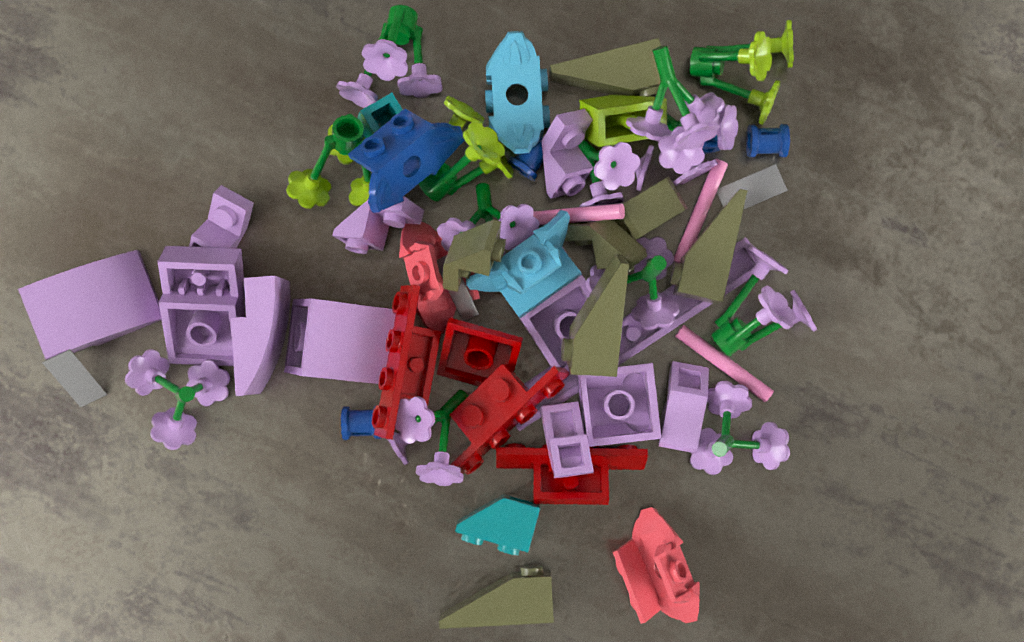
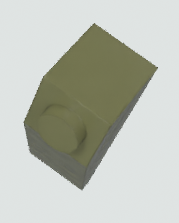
(618, 71)
(708, 261)
(597, 328)
(513, 600)

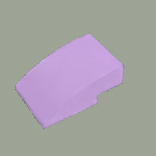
(198, 300)
(91, 304)
(552, 320)
(261, 334)

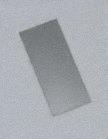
(760, 187)
(462, 298)
(74, 378)

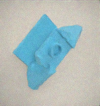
(511, 64)
(532, 268)

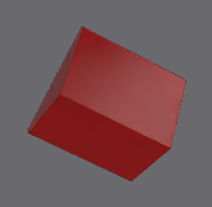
(475, 352)

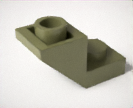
(651, 208)
(607, 241)
(473, 252)

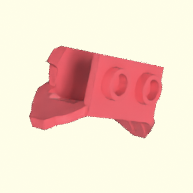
(421, 249)
(669, 590)

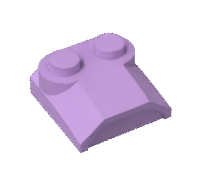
(620, 406)

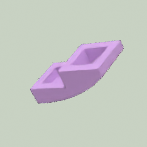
(566, 440)

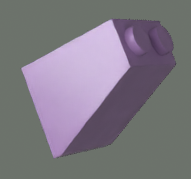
(337, 340)

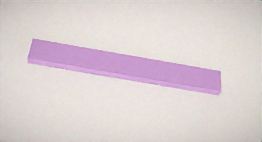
(636, 338)

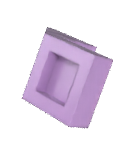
(563, 160)
(226, 221)
(369, 230)
(684, 407)

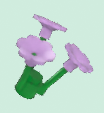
(390, 61)
(736, 334)

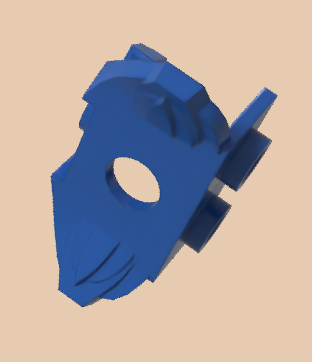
(404, 155)

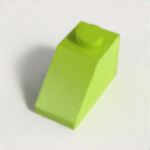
(610, 117)

